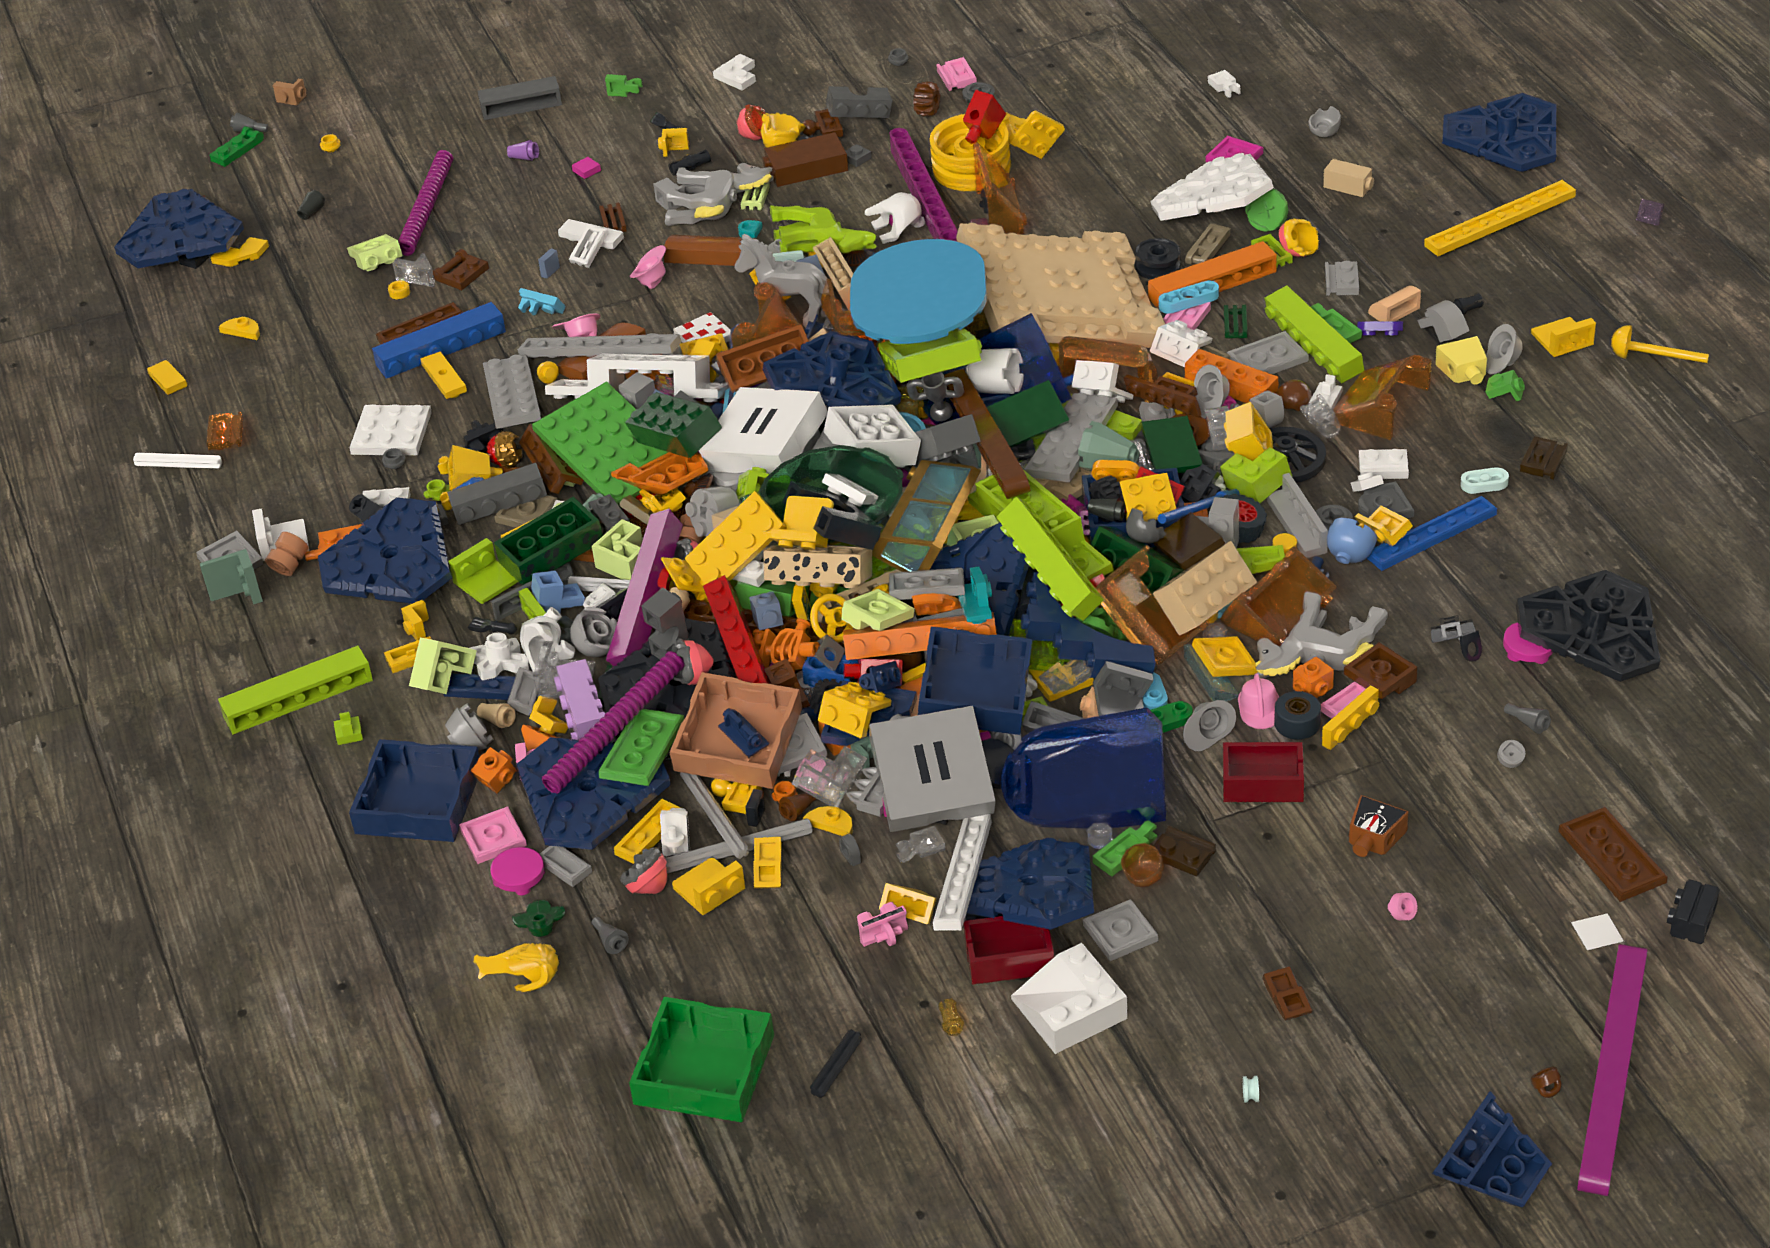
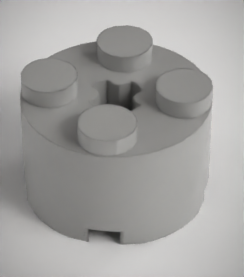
(709, 502)

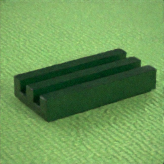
(1235, 312)

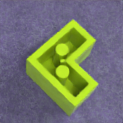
(1256, 477)

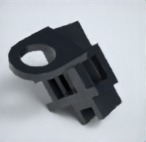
(1201, 480)
(1465, 630)

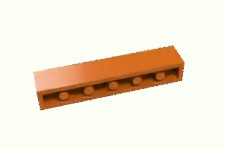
(1226, 270)
(905, 636)

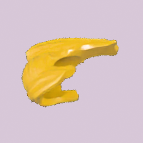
(531, 960)

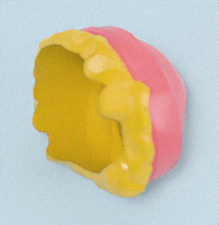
(1299, 237)

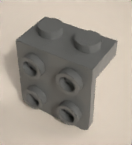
(1120, 688)

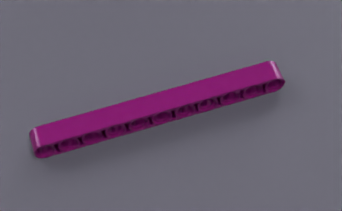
(921, 185)
(1612, 1071)

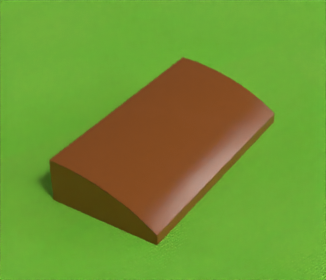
(702, 250)
(744, 364)
(576, 367)

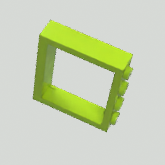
(930, 357)

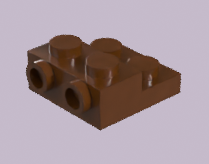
(1382, 670)

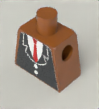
(1376, 826)

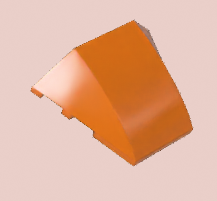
(663, 473)

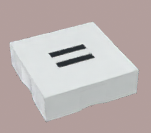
(763, 429)

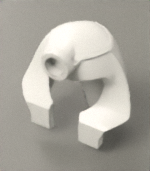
(904, 210)
(543, 629)

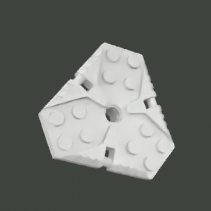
(1214, 187)

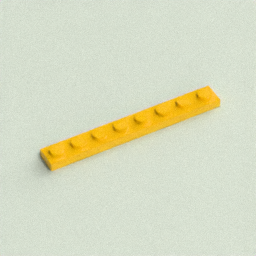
(1499, 218)

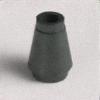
(312, 203)
(1107, 508)

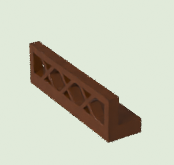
(550, 465)

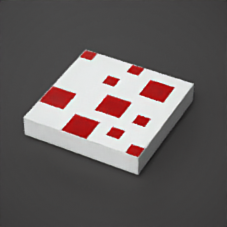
(702, 327)

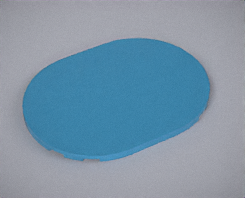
(918, 291)

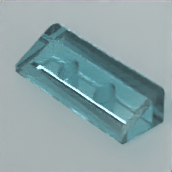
(1217, 687)

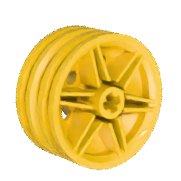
(954, 156)

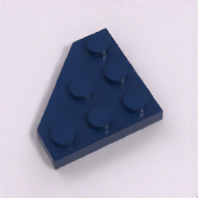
(902, 703)

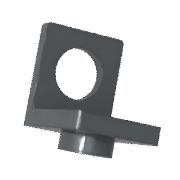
(828, 644)

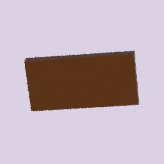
(1612, 854)

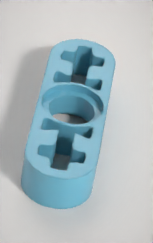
(1177, 301)

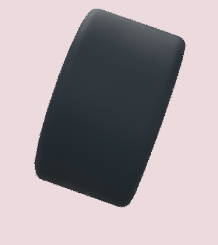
(1297, 715)

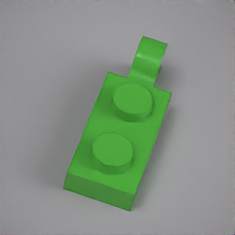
(1339, 323)
(1110, 855)

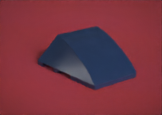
(1494, 1157)

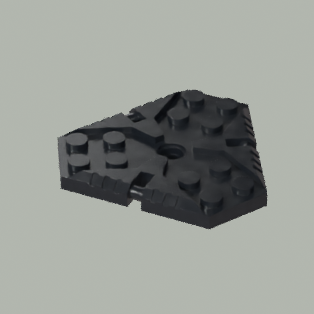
(1595, 621)
(674, 696)

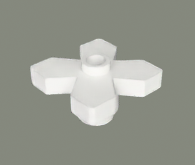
(499, 655)

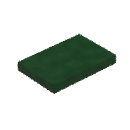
(1029, 414)
(1171, 444)

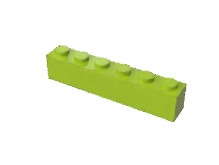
(1314, 334)
(1049, 559)
(295, 689)

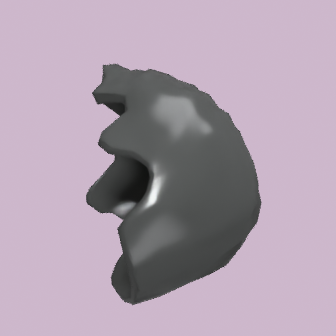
(1143, 530)

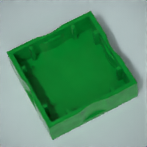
(702, 1059)

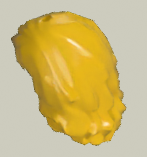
(780, 129)

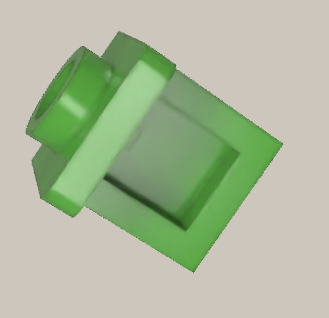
(1505, 383)

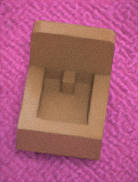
(289, 93)

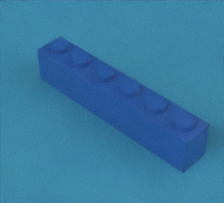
(445, 336)

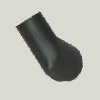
(565, 623)

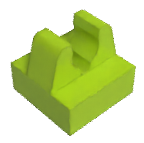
(347, 729)

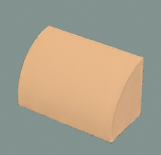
(1397, 304)

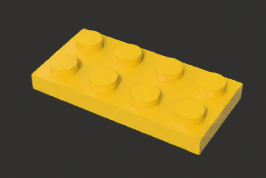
(735, 540)

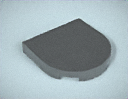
(1385, 495)

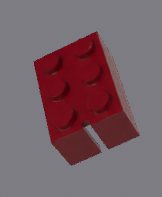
(1263, 772)
(1005, 949)

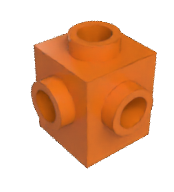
(1313, 677)
(494, 769)

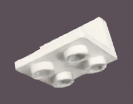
(1178, 342)
(268, 534)

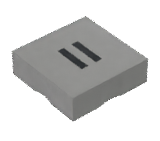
(932, 768)

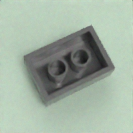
(947, 439)

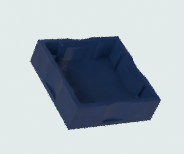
(979, 673)
(415, 791)

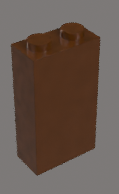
(806, 159)

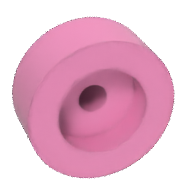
(1403, 906)

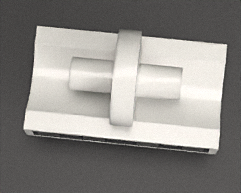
(674, 831)

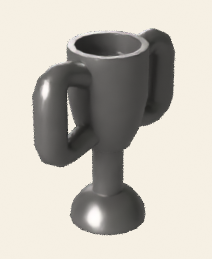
(936, 390)

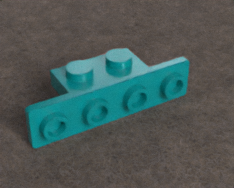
(976, 596)

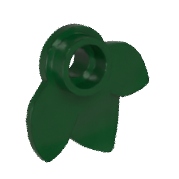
(539, 917)

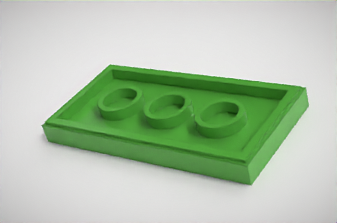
(641, 747)

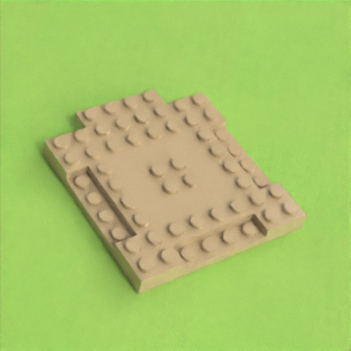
(1067, 284)

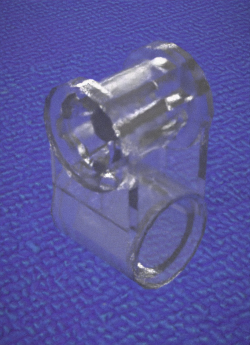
(1322, 417)

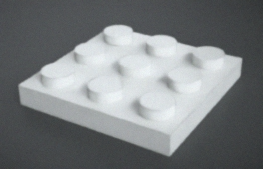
(390, 427)

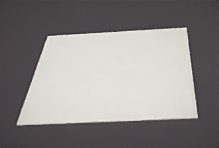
(1597, 931)

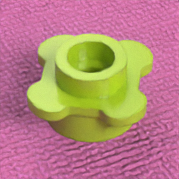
(435, 489)

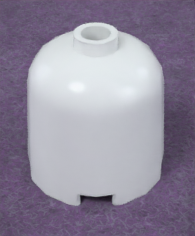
(997, 371)

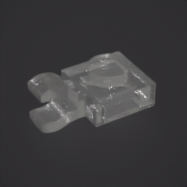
(923, 842)

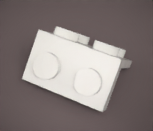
(1098, 379)

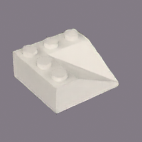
(876, 428)
(1071, 999)

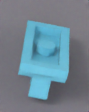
(548, 303)

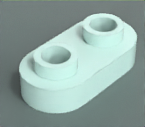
(1484, 480)

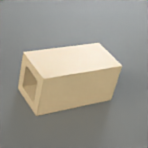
(1348, 178)

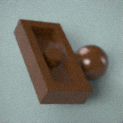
(823, 123)

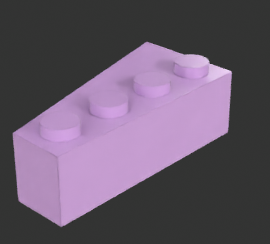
(578, 697)

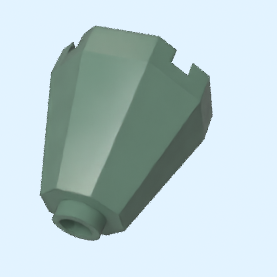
(1104, 444)

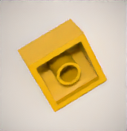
(1247, 432)

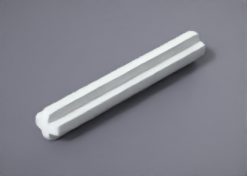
(178, 460)

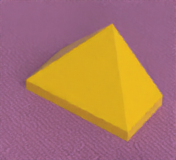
(916, 902)

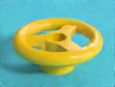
(829, 617)

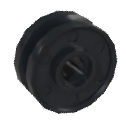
(1157, 258)

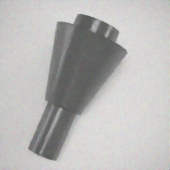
(239, 121)
(1535, 719)
(612, 938)

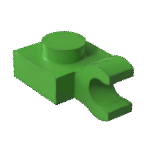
(619, 86)

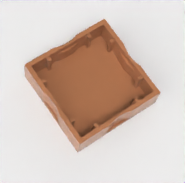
(708, 752)

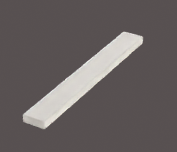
(962, 873)

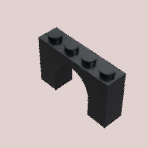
(843, 522)

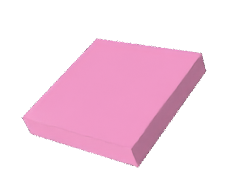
(492, 834)

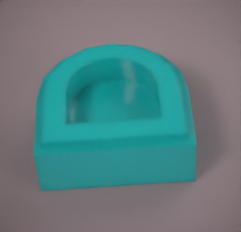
(750, 228)

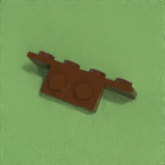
(1166, 393)

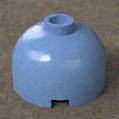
(1350, 542)

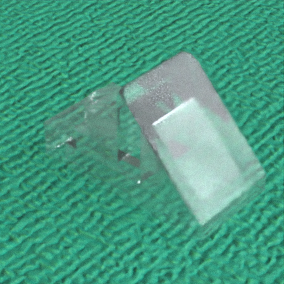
(414, 272)

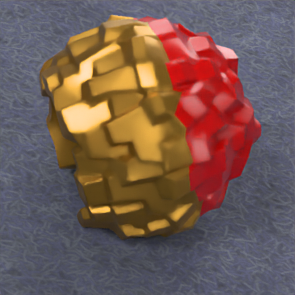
(503, 449)

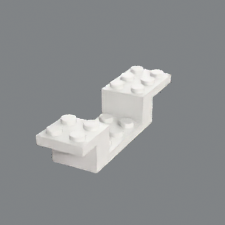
(690, 374)

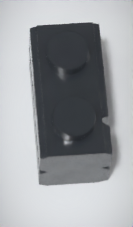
(1693, 911)

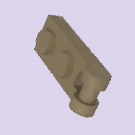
(1207, 244)

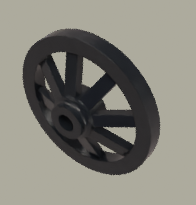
(1284, 442)

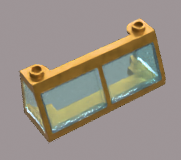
(925, 514)

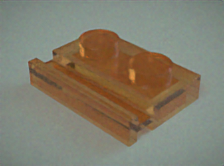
(224, 430)

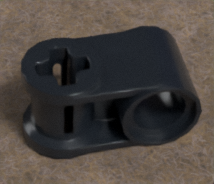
(363, 507)

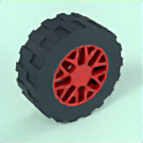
(1251, 518)

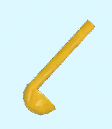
(1622, 342)

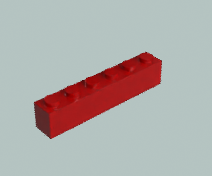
(735, 631)

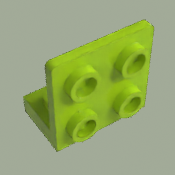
(750, 481)
(480, 573)

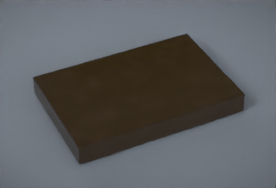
(1189, 541)

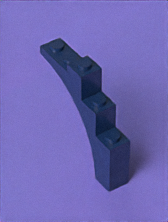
(1074, 639)

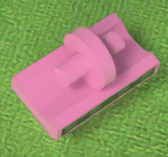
(883, 926)

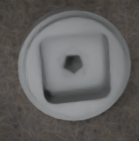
(1511, 753)

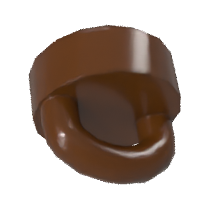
(1544, 1078)

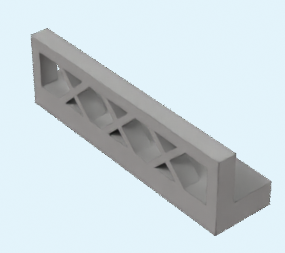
(1299, 518)

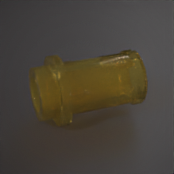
(951, 1018)

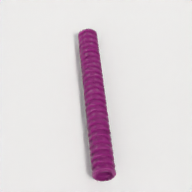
(425, 202)
(612, 722)

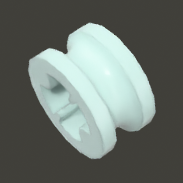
(1250, 1089)

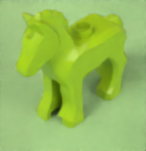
(815, 228)

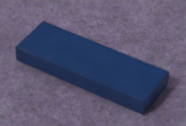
(473, 687)

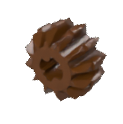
(926, 98)

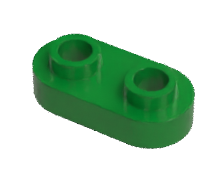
(1173, 715)

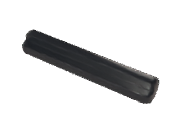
(835, 1063)

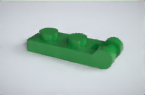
(236, 146)

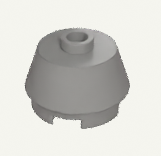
(467, 729)

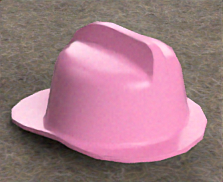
(650, 267)
(581, 326)
(1258, 703)

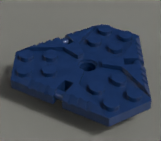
(1509, 132)
(178, 226)
(837, 366)
(392, 555)
(996, 558)
(588, 805)
(1035, 884)

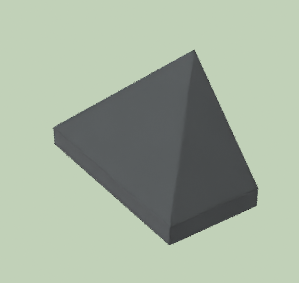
(509, 602)

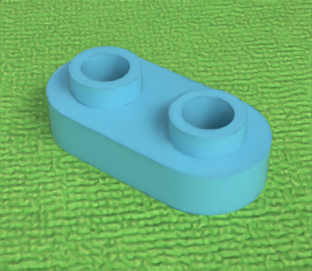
(1155, 695)

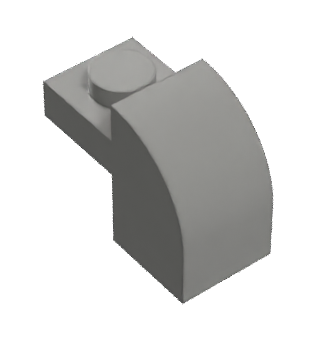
(1445, 319)
(1269, 407)

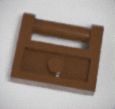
(462, 275)

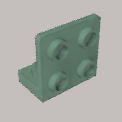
(231, 576)

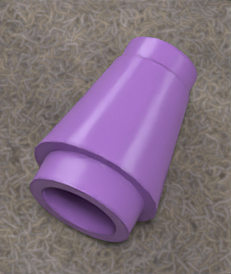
(526, 150)

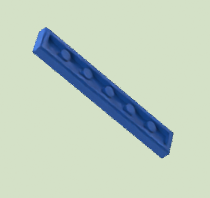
(1433, 532)

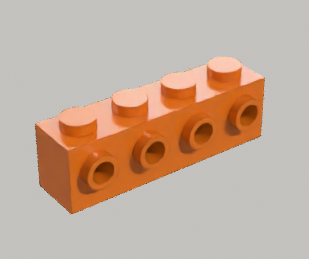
(1243, 380)

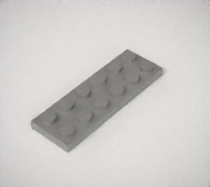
(511, 391)
(1058, 453)

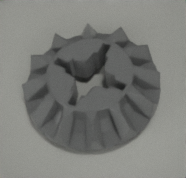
(969, 90)
(1334, 512)

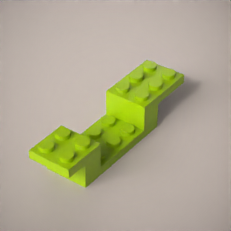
(1054, 513)

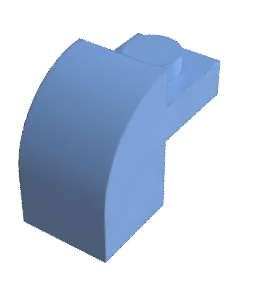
(552, 593)

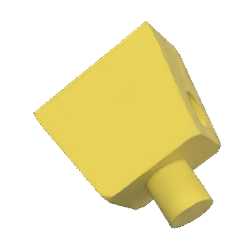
(1462, 360)

